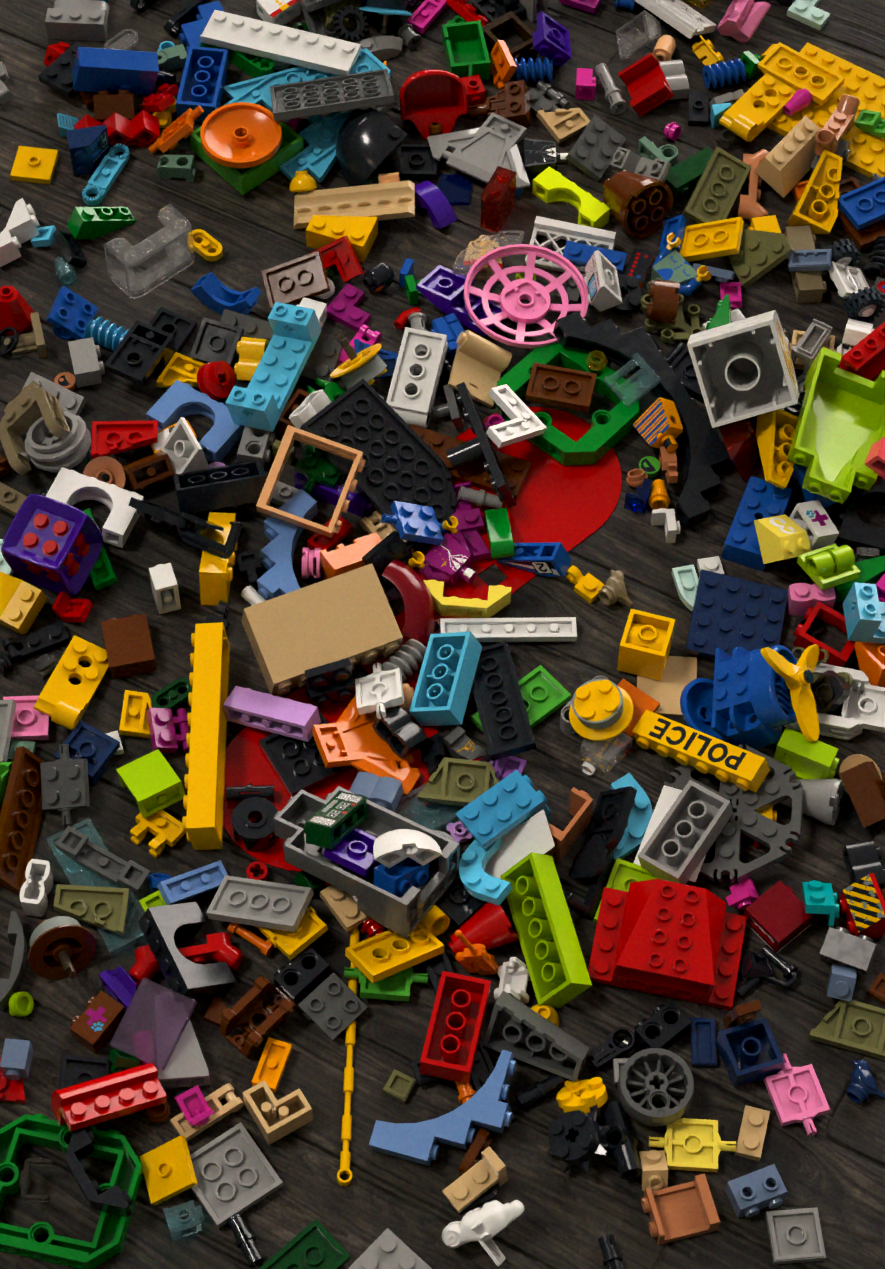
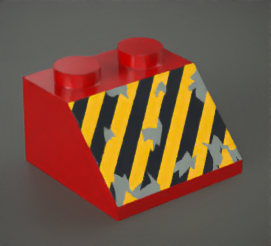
(863, 908)

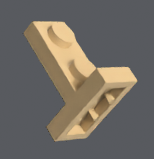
(476, 1180)

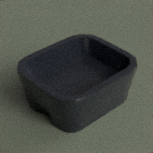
(829, 692)

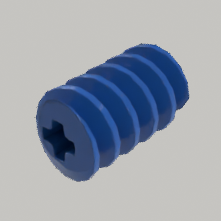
(533, 69)
(724, 72)

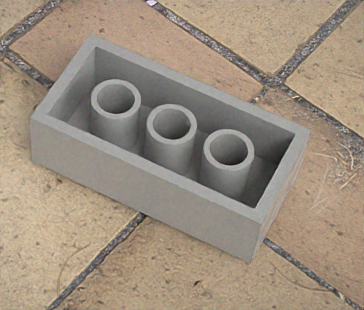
(685, 833)

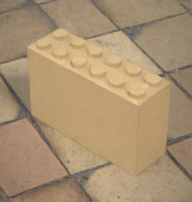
(321, 626)

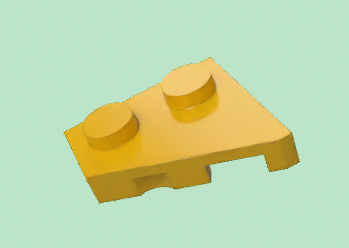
(181, 369)
(134, 715)

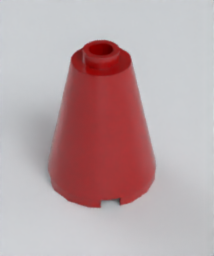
(486, 927)

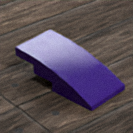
(447, 293)

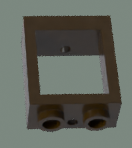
(505, 25)

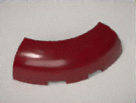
(417, 601)

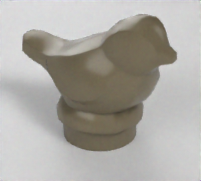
(614, 590)

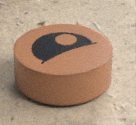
(66, 380)

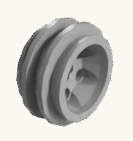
(53, 453)

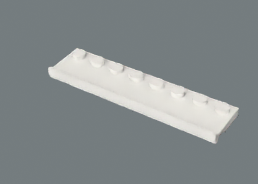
(679, 16)
(280, 43)

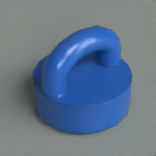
(154, 879)

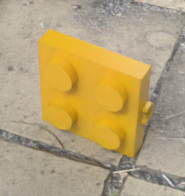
(293, 943)

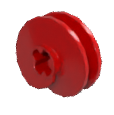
(216, 379)

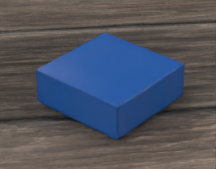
(407, 269)

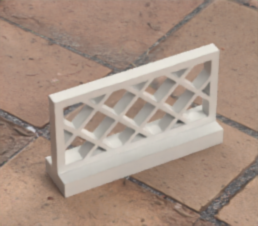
(570, 232)

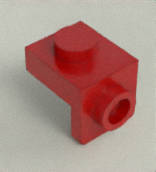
(54, 51)
(71, 609)

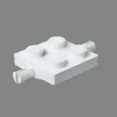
(379, 691)

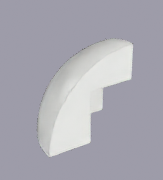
(403, 843)

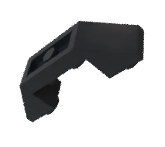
(111, 1200)

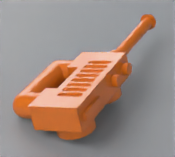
(482, 961)

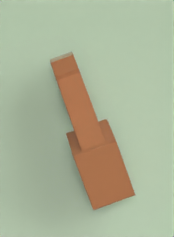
(668, 464)

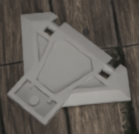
(483, 149)

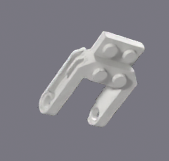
(860, 710)

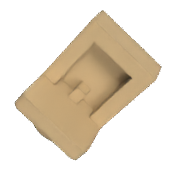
(654, 1169)

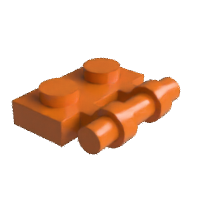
(502, 64)

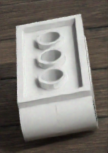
(418, 407)

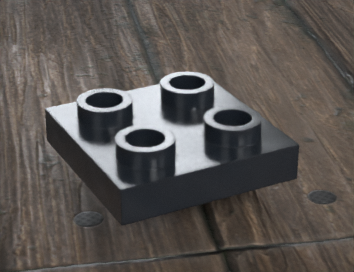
(496, 8)

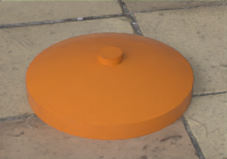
(240, 135)

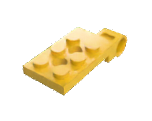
(411, 950)

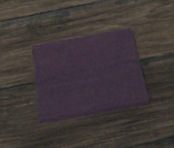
(153, 1023)

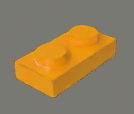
(272, 1063)

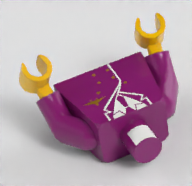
(449, 560)

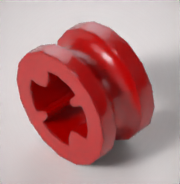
(257, 865)

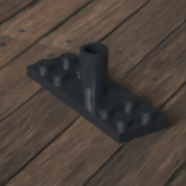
(479, 448)

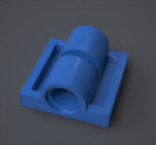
(70, 314)

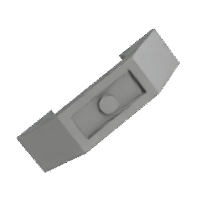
(632, 162)

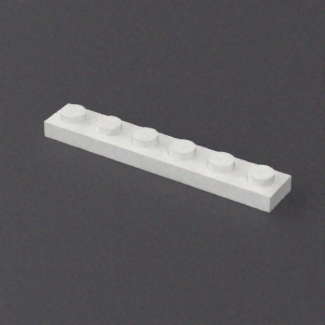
(514, 629)

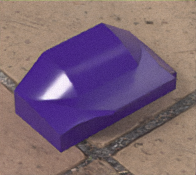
(119, 985)

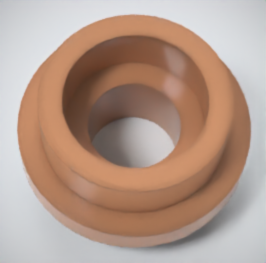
(636, 477)

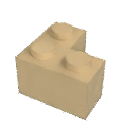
(274, 1116)

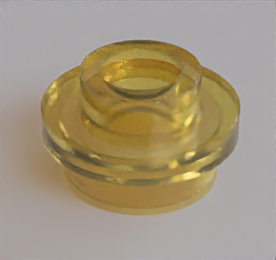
(596, 360)

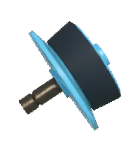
(386, 8)

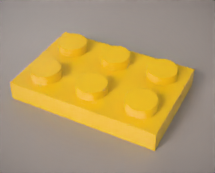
(712, 239)

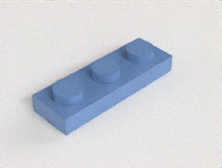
(192, 883)

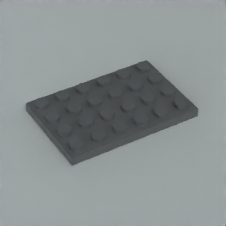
(331, 95)

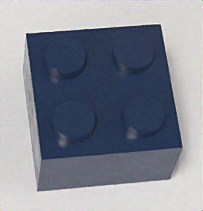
(749, 1052)

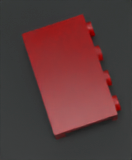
(867, 356)

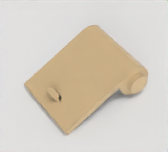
(478, 365)

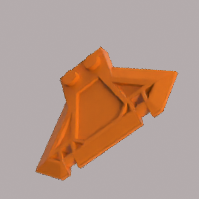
(357, 744)

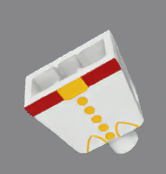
(278, 11)

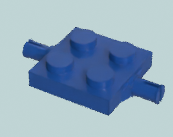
(415, 523)

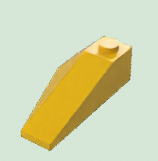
(774, 440)

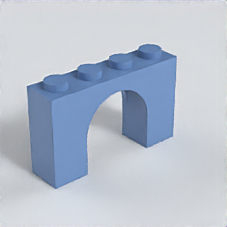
(183, 401)

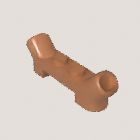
(837, 125)
(748, 204)

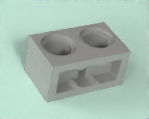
(255, 445)

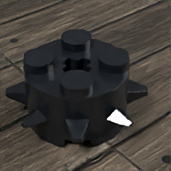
(578, 1140)

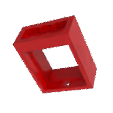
(834, 619)

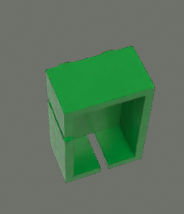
(466, 49)

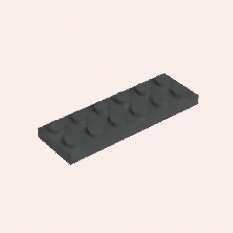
(321, 361)

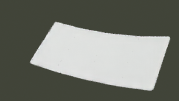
(527, 837)

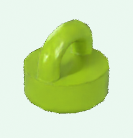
(21, 1004)

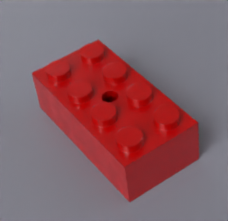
(455, 1027)

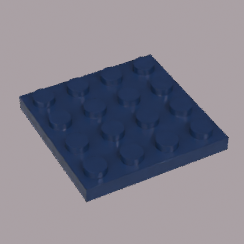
(734, 614)

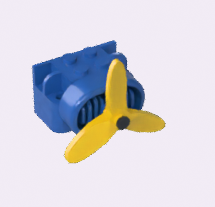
(762, 693)

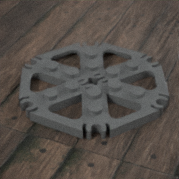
(750, 822)

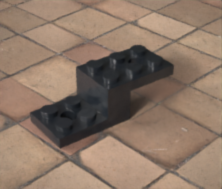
(150, 345)

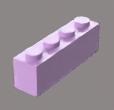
(271, 713)

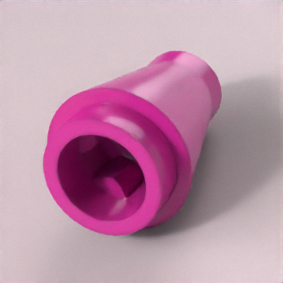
(799, 101)

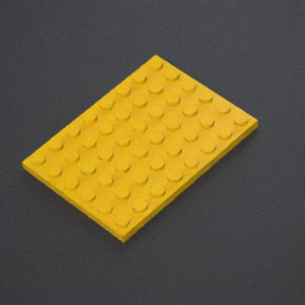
(866, 149)

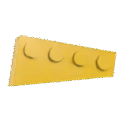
(214, 571)

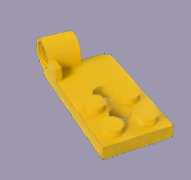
(784, 65)
(749, 121)
(68, 701)

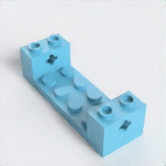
(278, 368)
(864, 614)

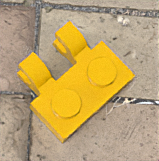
(163, 826)

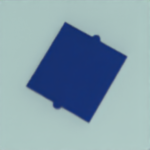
(455, 188)

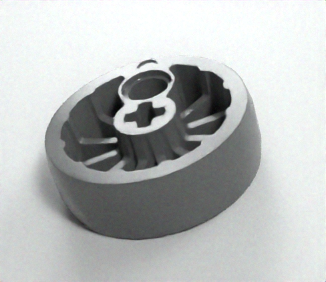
(655, 1116)

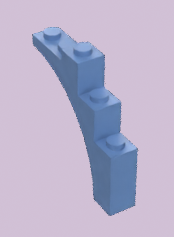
(279, 553)
(419, 1140)

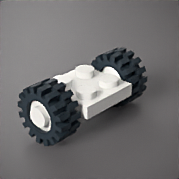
(862, 301)

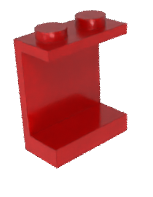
(646, 84)

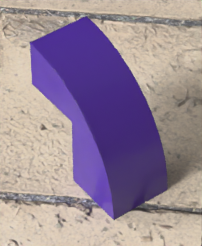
(438, 207)

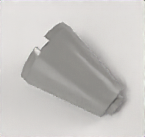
(820, 799)

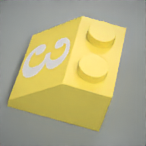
(781, 538)

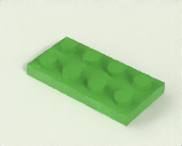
(540, 694)

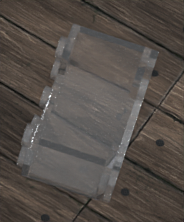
(154, 259)

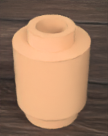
(664, 48)

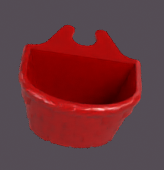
(432, 98)

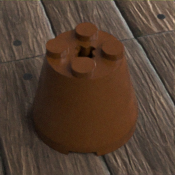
(637, 202)

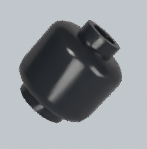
(378, 276)

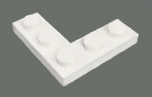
(523, 421)

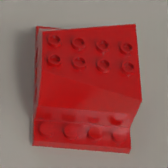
(668, 942)

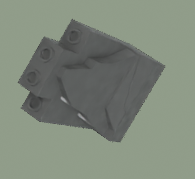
(389, 910)

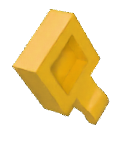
(585, 586)

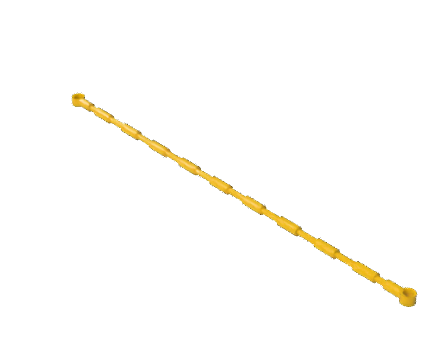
(348, 1078)

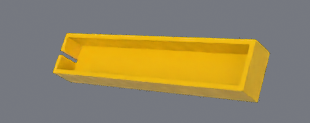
(207, 737)

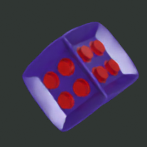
(52, 544)

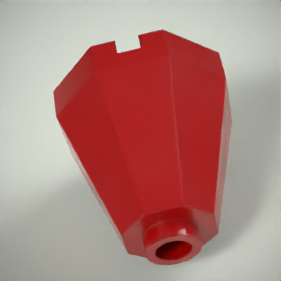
(14, 311)

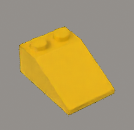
(19, 603)

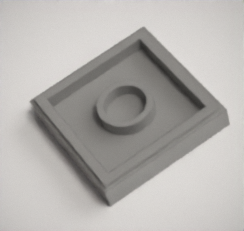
(795, 1236)

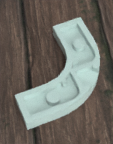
(686, 584)

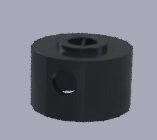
(255, 834)

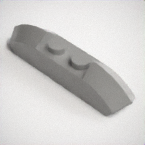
(382, 46)

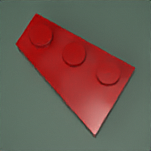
(121, 436)

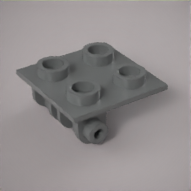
(332, 1006)

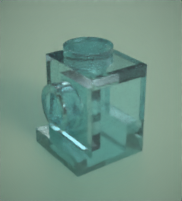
(183, 1227)

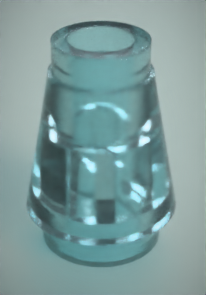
(64, 272)

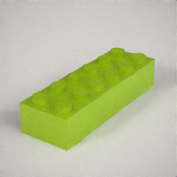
(546, 931)

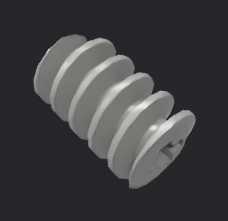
(406, 658)

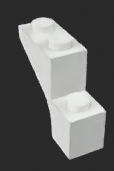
(19, 229)

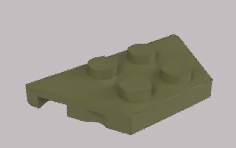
(458, 782)
(853, 1028)

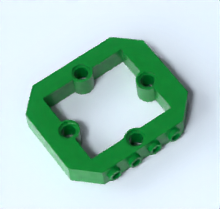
(606, 427)
(111, 1228)

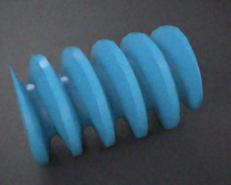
(105, 333)

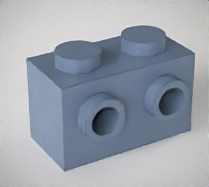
(756, 1191)

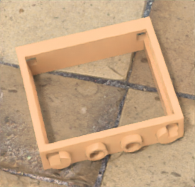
(292, 434)

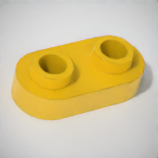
(208, 247)

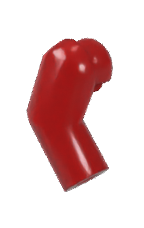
(401, 321)

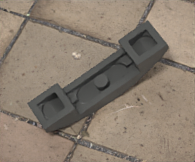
(100, 861)
(12, 985)

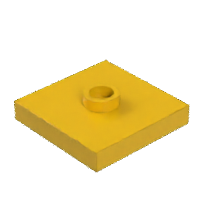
(34, 165)
(168, 1170)

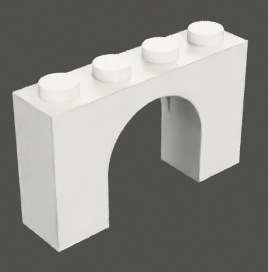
(74, 487)

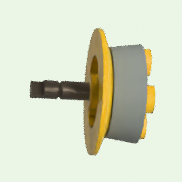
(359, 366)
(600, 710)

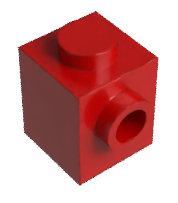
(475, 89)

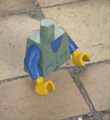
(673, 267)

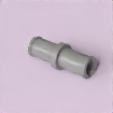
(479, 497)

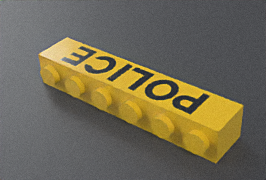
(701, 751)

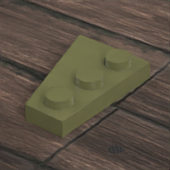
(94, 905)

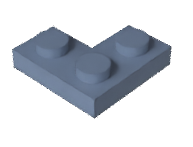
(721, 274)

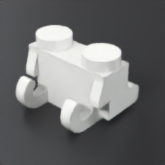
(513, 980)

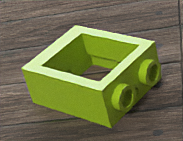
(806, 758)

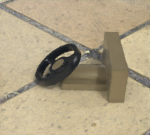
(25, 342)

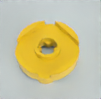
(582, 1095)

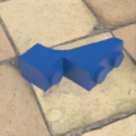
(191, 31)

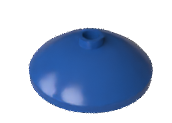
(697, 706)

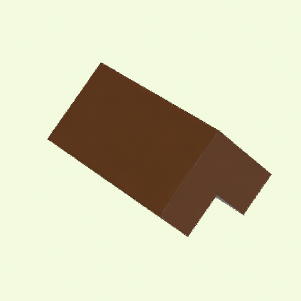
(866, 792)

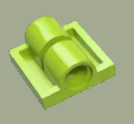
(829, 565)

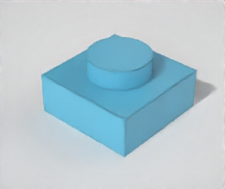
(45, 237)

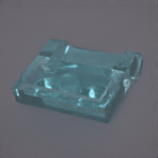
(636, 385)

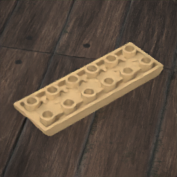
(380, 200)

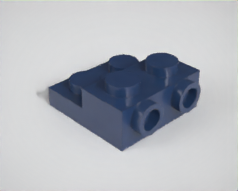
(92, 745)

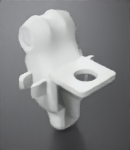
(482, 1225)

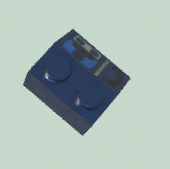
(87, 148)

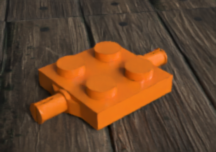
(176, 130)

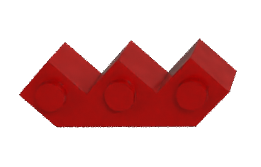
(139, 131)

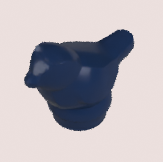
(862, 1083)

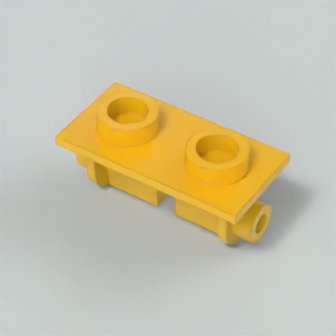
(706, 49)

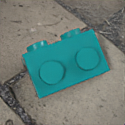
(820, 899)

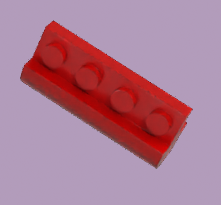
(108, 1097)

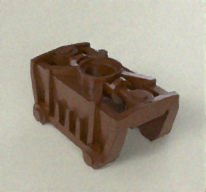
(248, 1008)

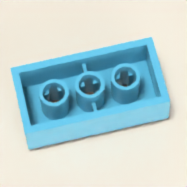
(445, 679)

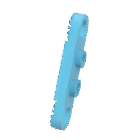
(105, 174)

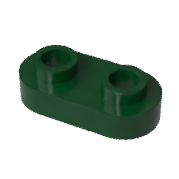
(171, 695)

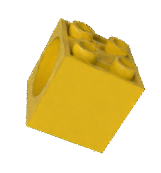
(645, 644)

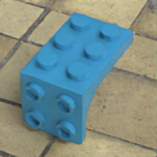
(502, 809)

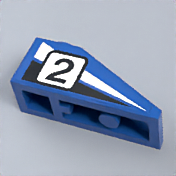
(540, 558)

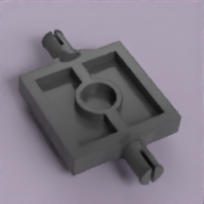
(65, 784)

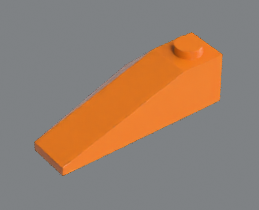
(872, 661)

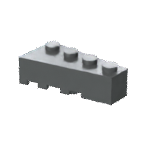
(534, 1039)

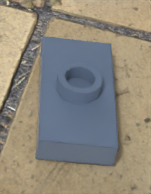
(810, 260)

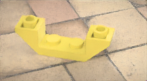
(498, 598)

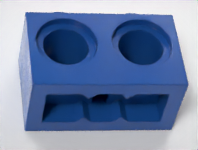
(401, 876)

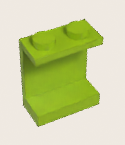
(151, 783)

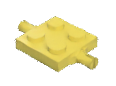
(692, 1145)

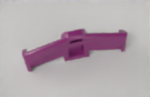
(470, 523)

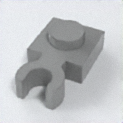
(727, 98)

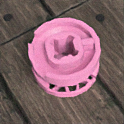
(308, 563)

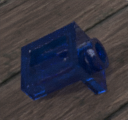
(639, 502)

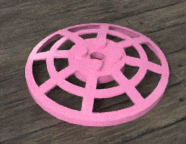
(524, 289)

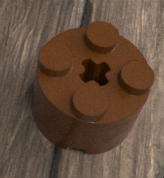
(664, 301)

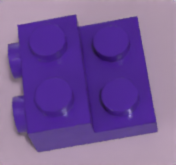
(552, 39)
(354, 852)

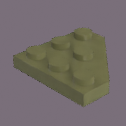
(759, 254)

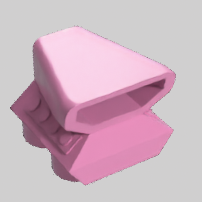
(742, 19)

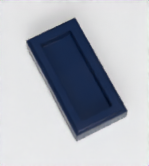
(703, 1043)

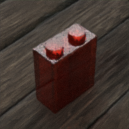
(498, 199)

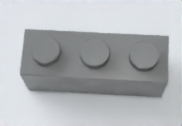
(76, 24)

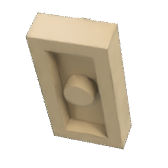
(752, 1133)

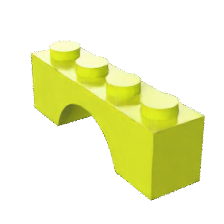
(553, 187)

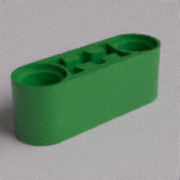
(499, 533)

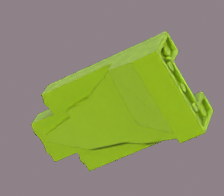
(837, 428)

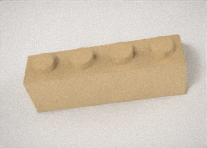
(790, 158)

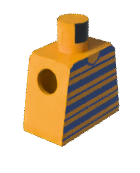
(660, 425)

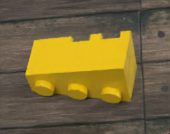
(359, 229)

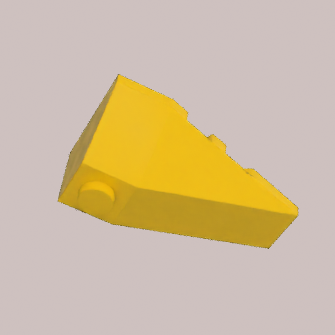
(820, 196)

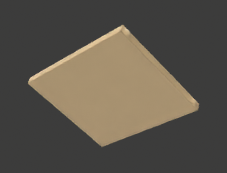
(677, 674)

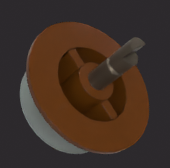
(60, 948)

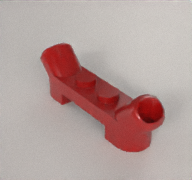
(217, 950)

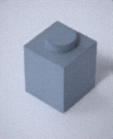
(841, 983)
(16, 1059)

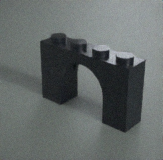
(853, 529)
(185, 977)

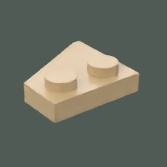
(563, 123)

